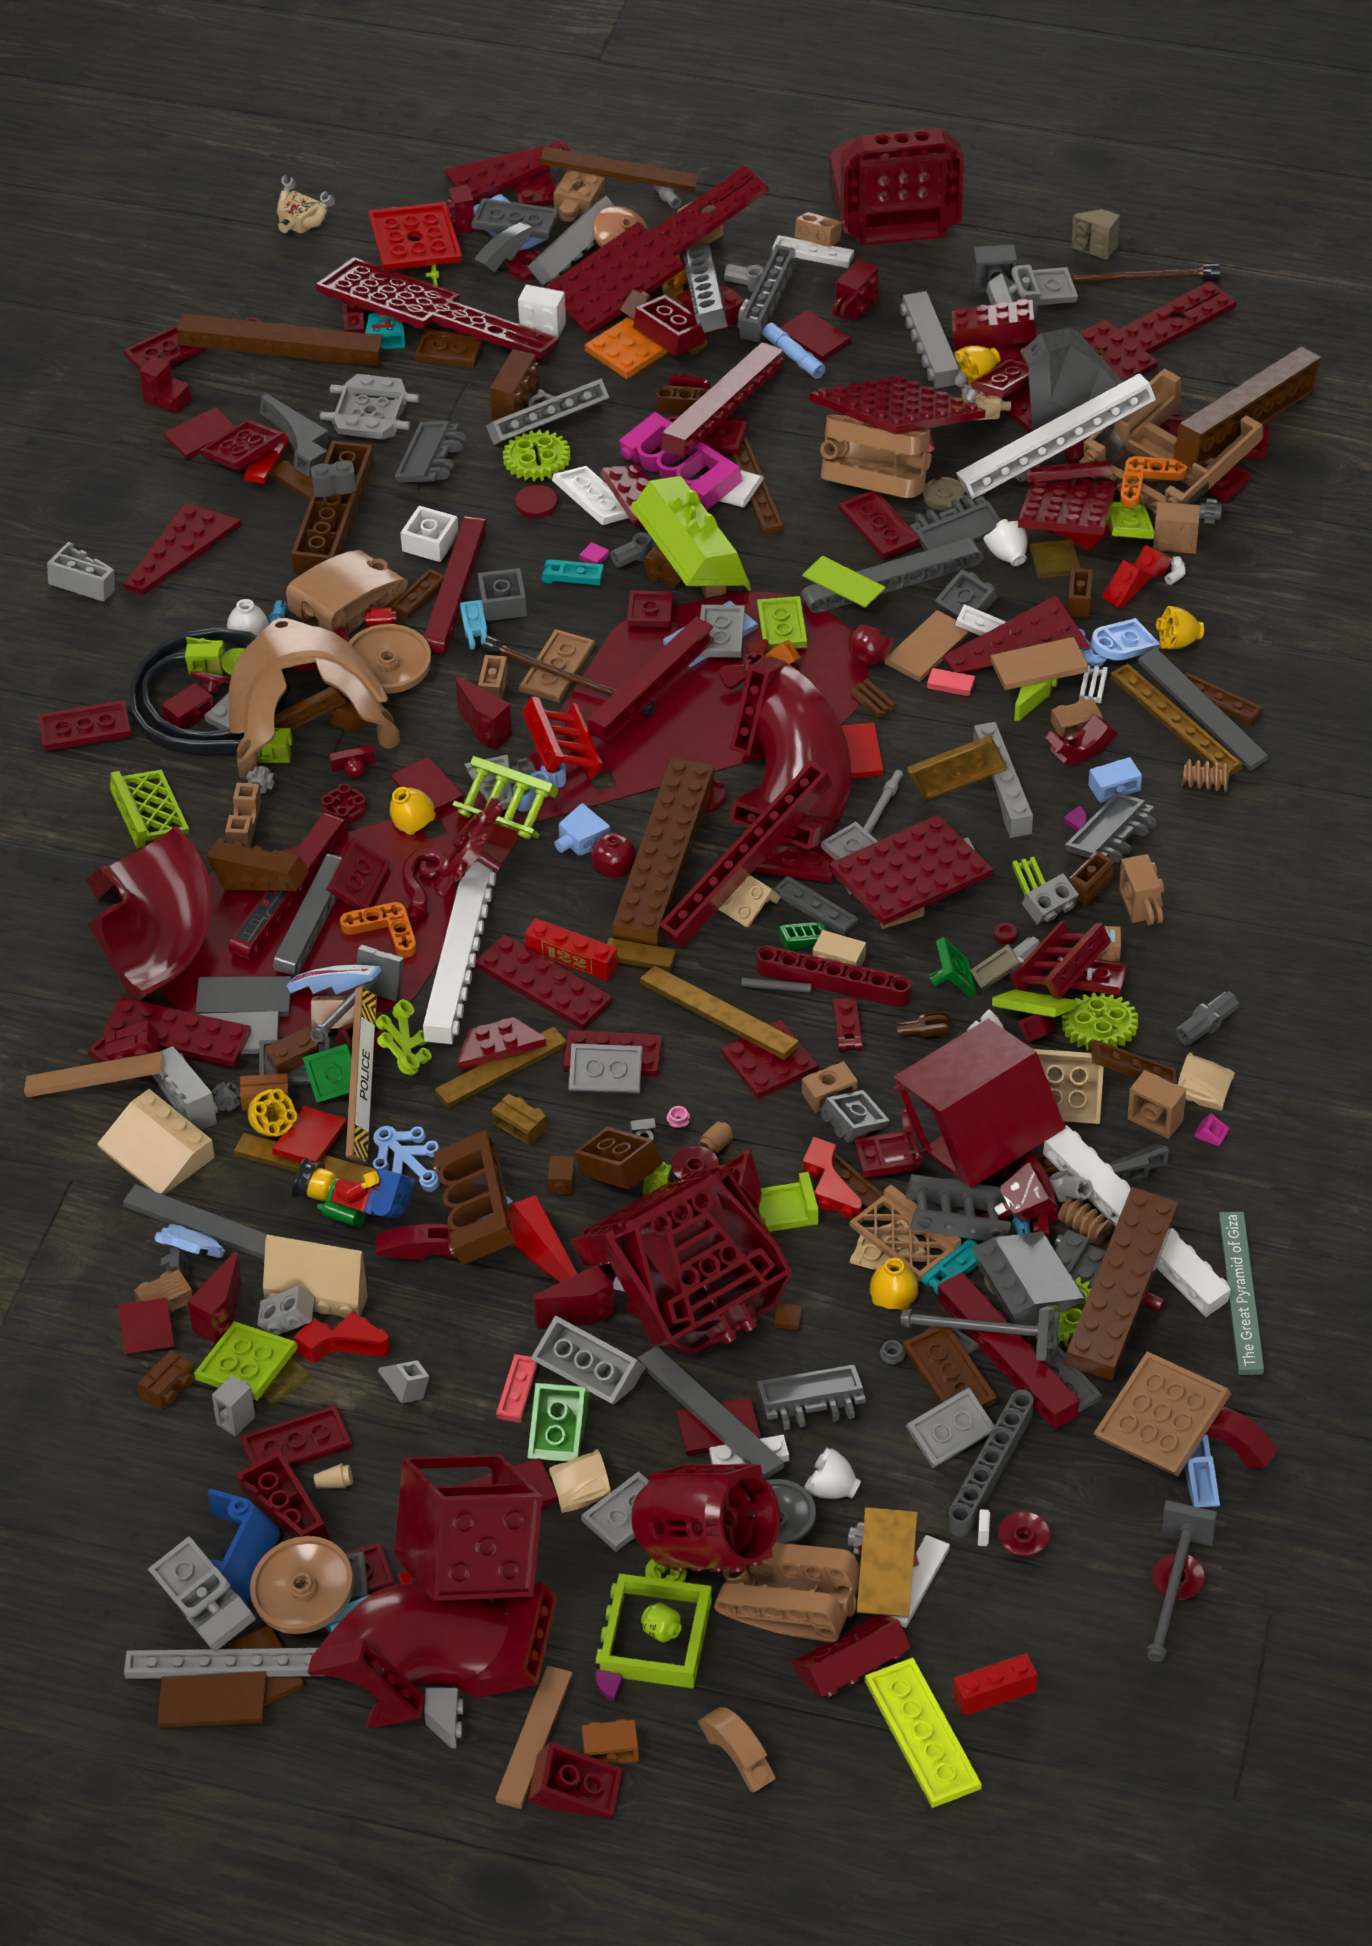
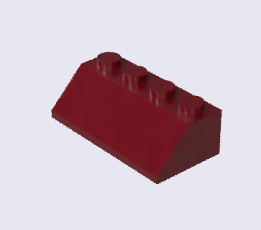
(852, 1655)

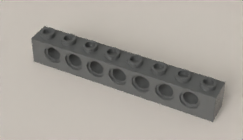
(705, 288)

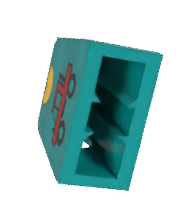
(391, 330)

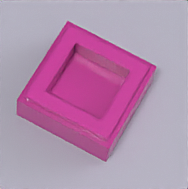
(594, 554)

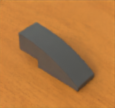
(503, 246)

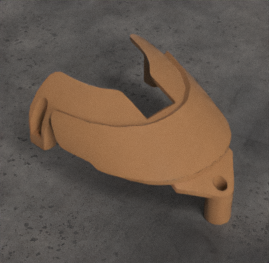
(259, 683)

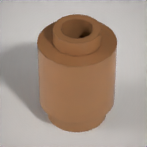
(716, 1137)

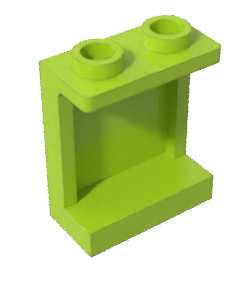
(789, 1205)

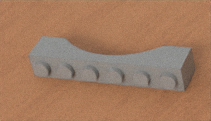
(1013, 803)

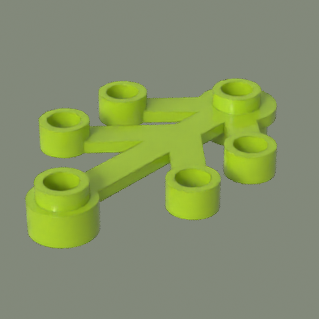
(407, 1061)

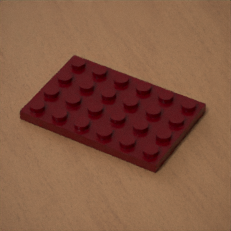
(1068, 505)
(910, 869)

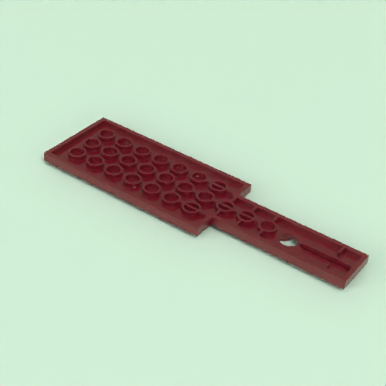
(1131, 346)

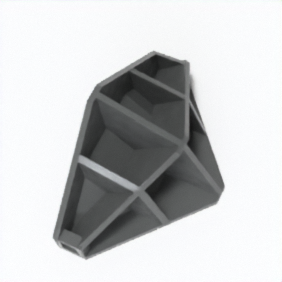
(1063, 374)

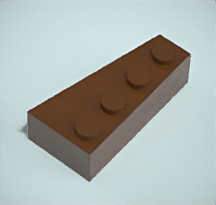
(255, 868)

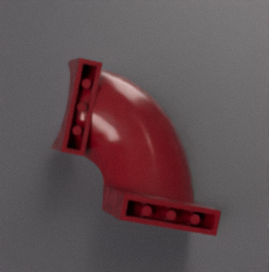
(792, 726)
(159, 916)
(410, 1641)

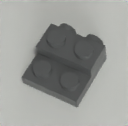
(966, 590)
(853, 1115)
(1079, 1256)

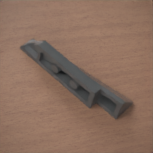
(1137, 1164)

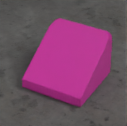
(1211, 1130)

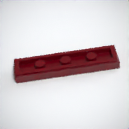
(1069, 471)

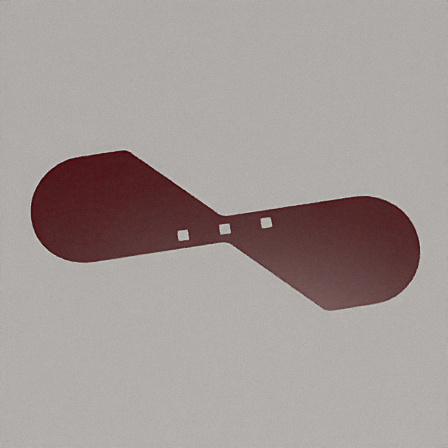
(689, 723)

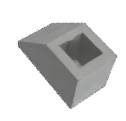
(406, 1380)
(442, 1713)

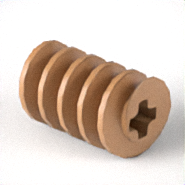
(1205, 775)
(1083, 1221)

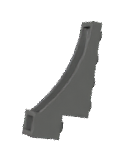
(304, 435)

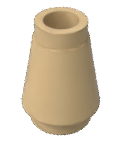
(334, 1478)

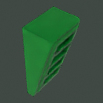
(791, 933)

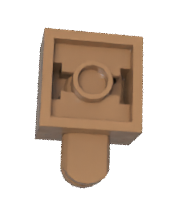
(576, 198)
(1141, 889)

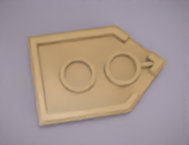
(871, 1257)

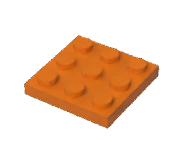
(624, 349)

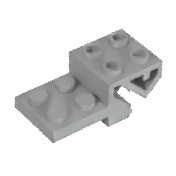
(1041, 286)
(202, 1594)

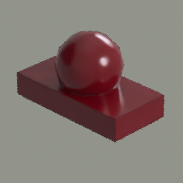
(352, 760)

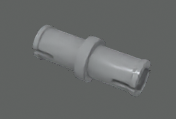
(668, 195)

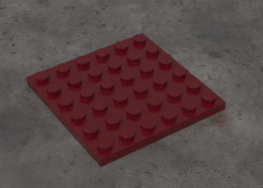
(897, 405)

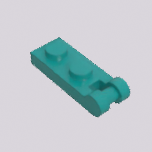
(572, 572)
(958, 1261)

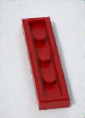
(261, 468)

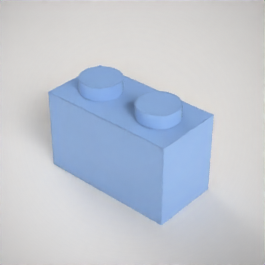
(1114, 777)

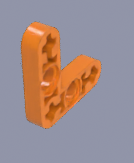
(1140, 473)
(391, 921)

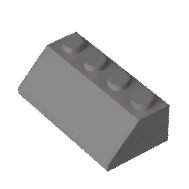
(587, 1361)

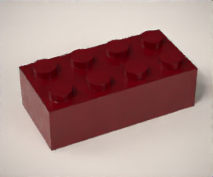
(994, 324)

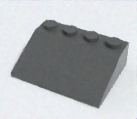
(1026, 1275)

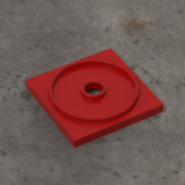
(428, 222)

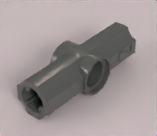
(634, 550)
(1207, 1018)

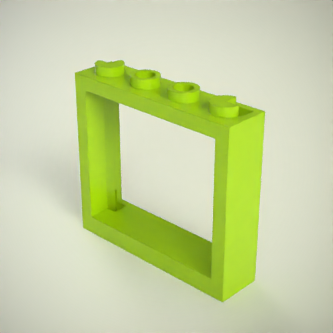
(647, 1670)

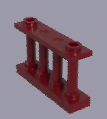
(1070, 968)

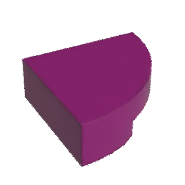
(1075, 819)
(608, 1683)

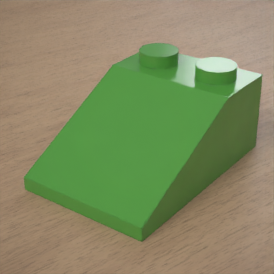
(558, 1422)

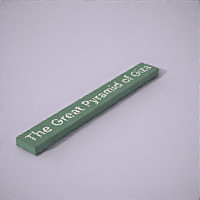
(1242, 1295)

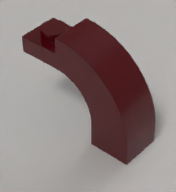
(1084, 744)
(1244, 1437)

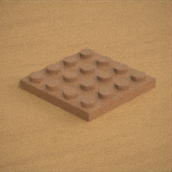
(1162, 1413)

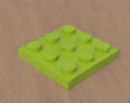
(248, 1356)

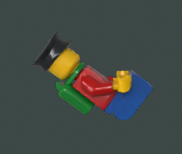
(350, 1200)

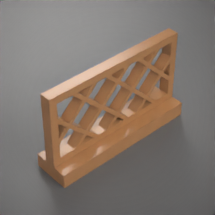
(902, 1210)

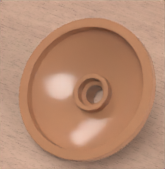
(612, 222)

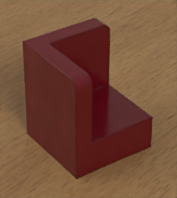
(1036, 1026)

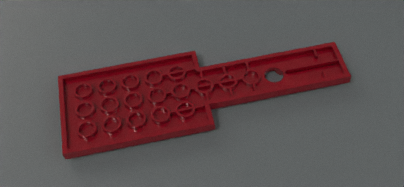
(648, 259)
(422, 303)

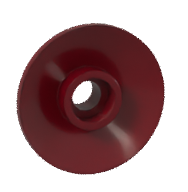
(692, 1159)
(1023, 1526)
(1192, 1576)

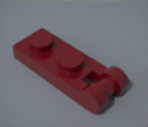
(847, 1023)

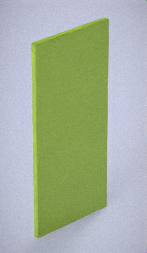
(843, 581)

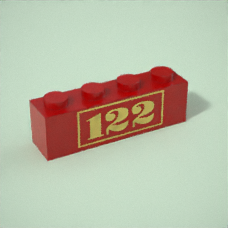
(572, 949)

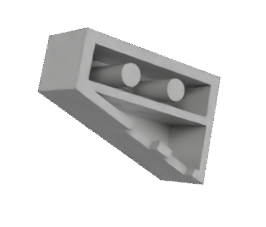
(80, 574)

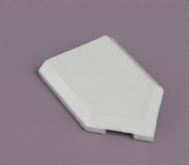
(743, 492)

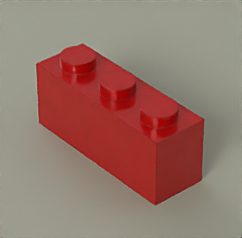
(994, 1684)

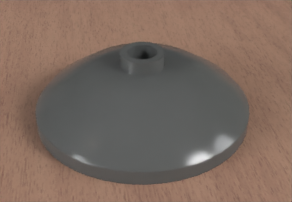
(796, 1510)

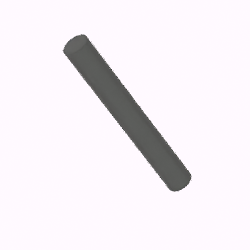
(776, 985)

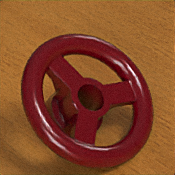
(210, 681)

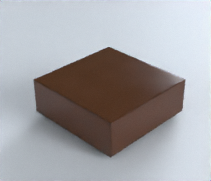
(788, 1316)

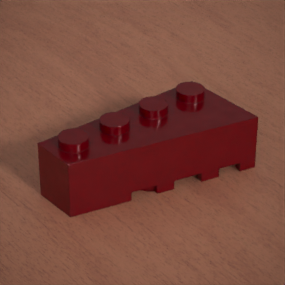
(281, 1497)

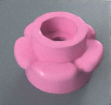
(678, 1117)

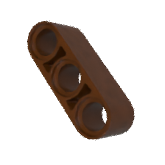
(677, 399)

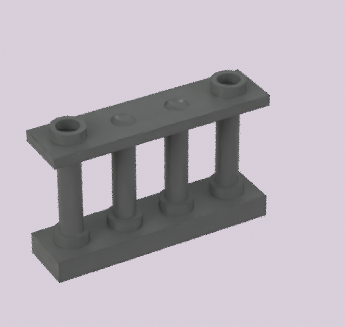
(958, 1194)

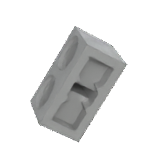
(1047, 895)
(286, 1311)

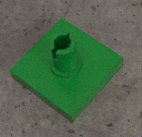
(954, 968)
(329, 1072)

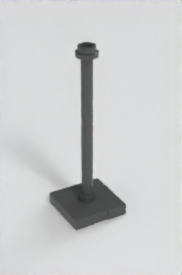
(385, 984)
(1045, 1331)
(1188, 1525)

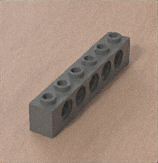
(767, 293)

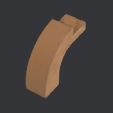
(736, 1738)

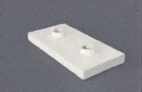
(591, 494)

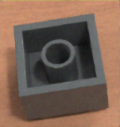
(991, 262)
(502, 594)

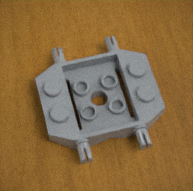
(351, 412)

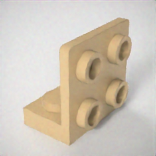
(748, 901)

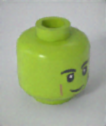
(661, 1622)

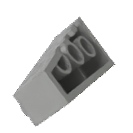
(186, 1090)

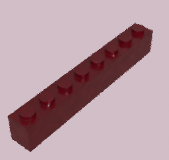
(1010, 1352)

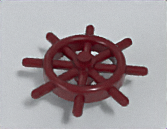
(470, 848)

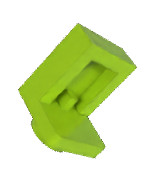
(658, 1178)

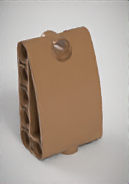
(875, 457)
(343, 590)
(794, 1592)

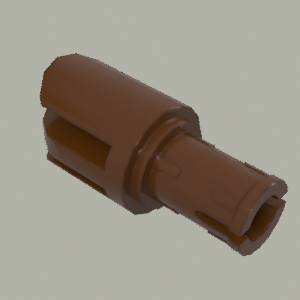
(926, 1025)

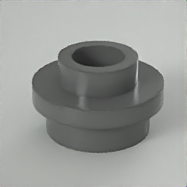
(892, 1347)

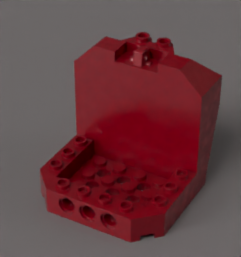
(898, 185)
(691, 1260)

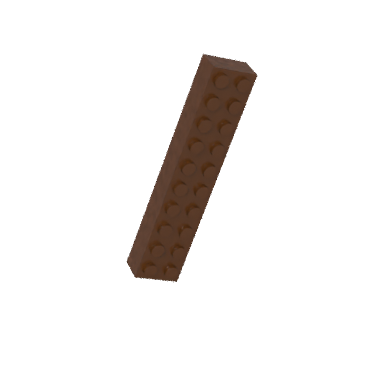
(1258, 398)
(664, 852)

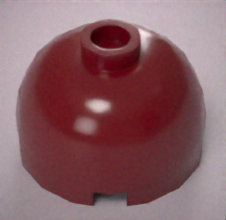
(868, 645)
(613, 855)

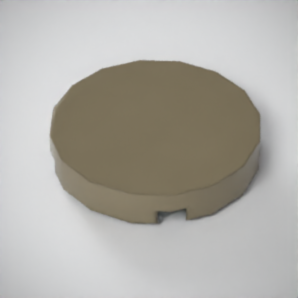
(941, 492)

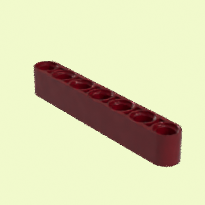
(834, 976)

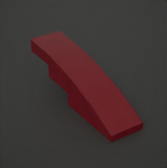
(353, 318)

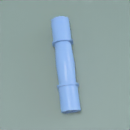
(793, 350)

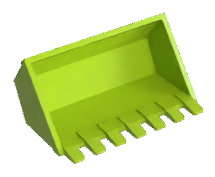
(688, 535)

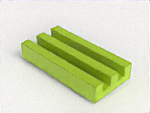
(1025, 865)

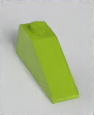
(1031, 696)

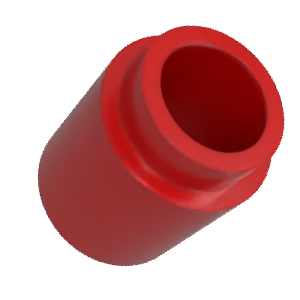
(380, 616)

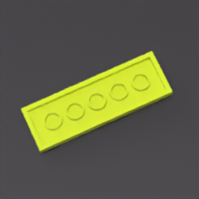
(922, 1732)

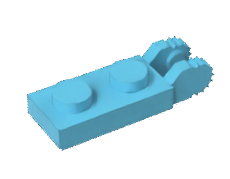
(473, 621)

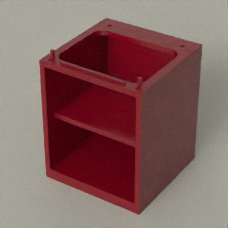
(985, 1100)
(468, 1537)

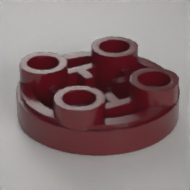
(345, 803)

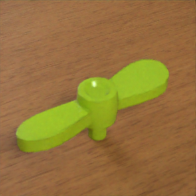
(434, 274)

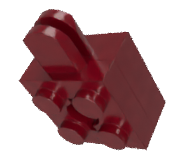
(856, 291)

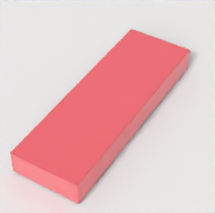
(517, 1389)

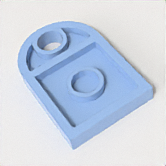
(1123, 640)

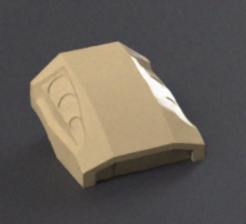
(1205, 1082)
(580, 1481)

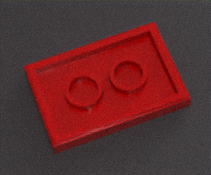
(863, 750)
(310, 1136)

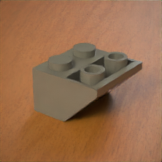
(1096, 232)

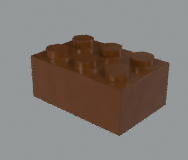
(514, 384)
(618, 1158)

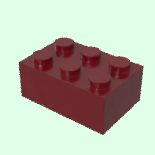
(669, 325)

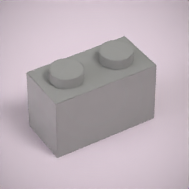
(233, 1405)

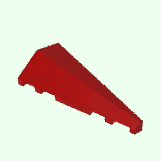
(538, 1239)

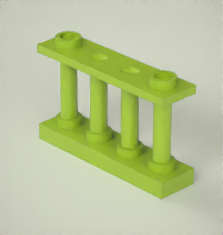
(522, 783)

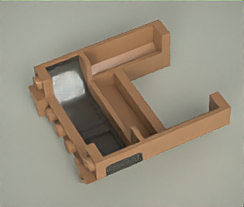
(1141, 436)

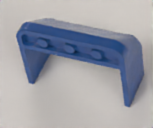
(252, 1541)

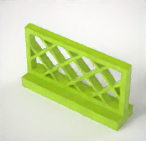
(132, 809)

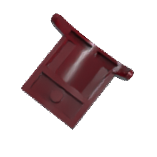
(889, 1152)

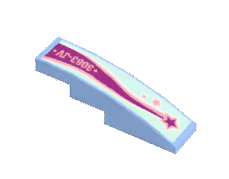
(338, 977)

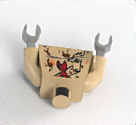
(299, 211)
(990, 403)

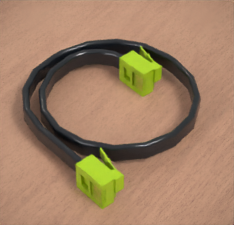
(204, 655)

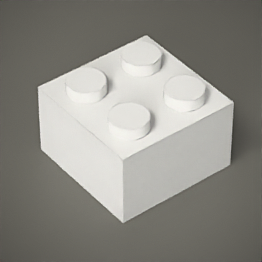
(542, 310)
(429, 533)

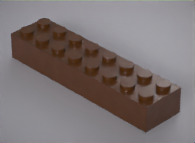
(332, 517)
(1121, 1284)

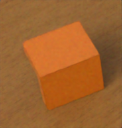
(785, 652)

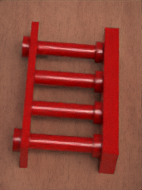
(550, 747)

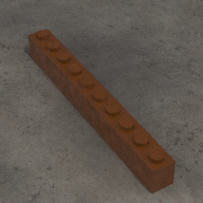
(279, 340)

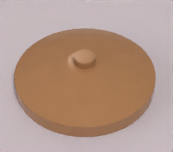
(395, 655)
(302, 1585)

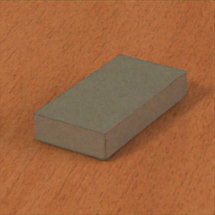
(995, 967)

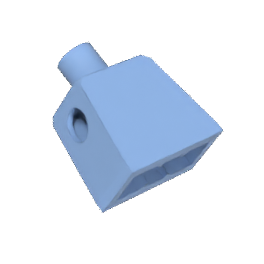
(580, 831)

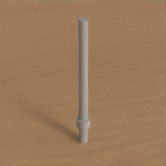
(888, 790)

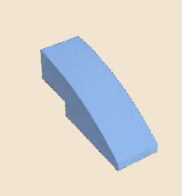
(1201, 1477)

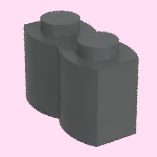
(333, 479)

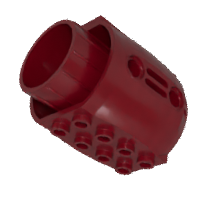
(707, 1517)

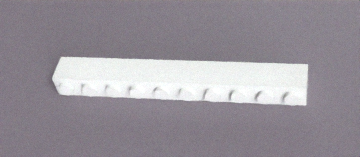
(1056, 436)
(458, 955)
(1109, 1193)

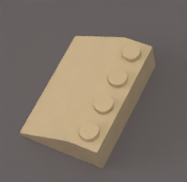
(1074, 1084)
(156, 1143)
(326, 1272)

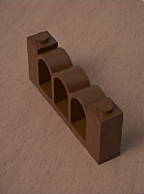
(489, 1233)

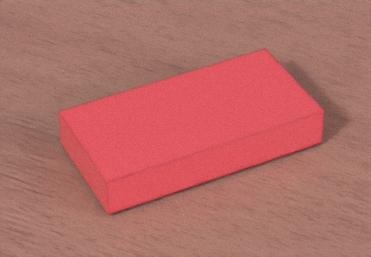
(950, 682)

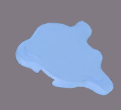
(189, 1240)

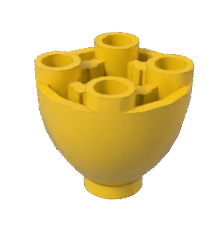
(976, 361)
(1178, 628)
(411, 809)
(271, 1113)
(894, 1285)

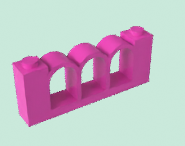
(710, 488)

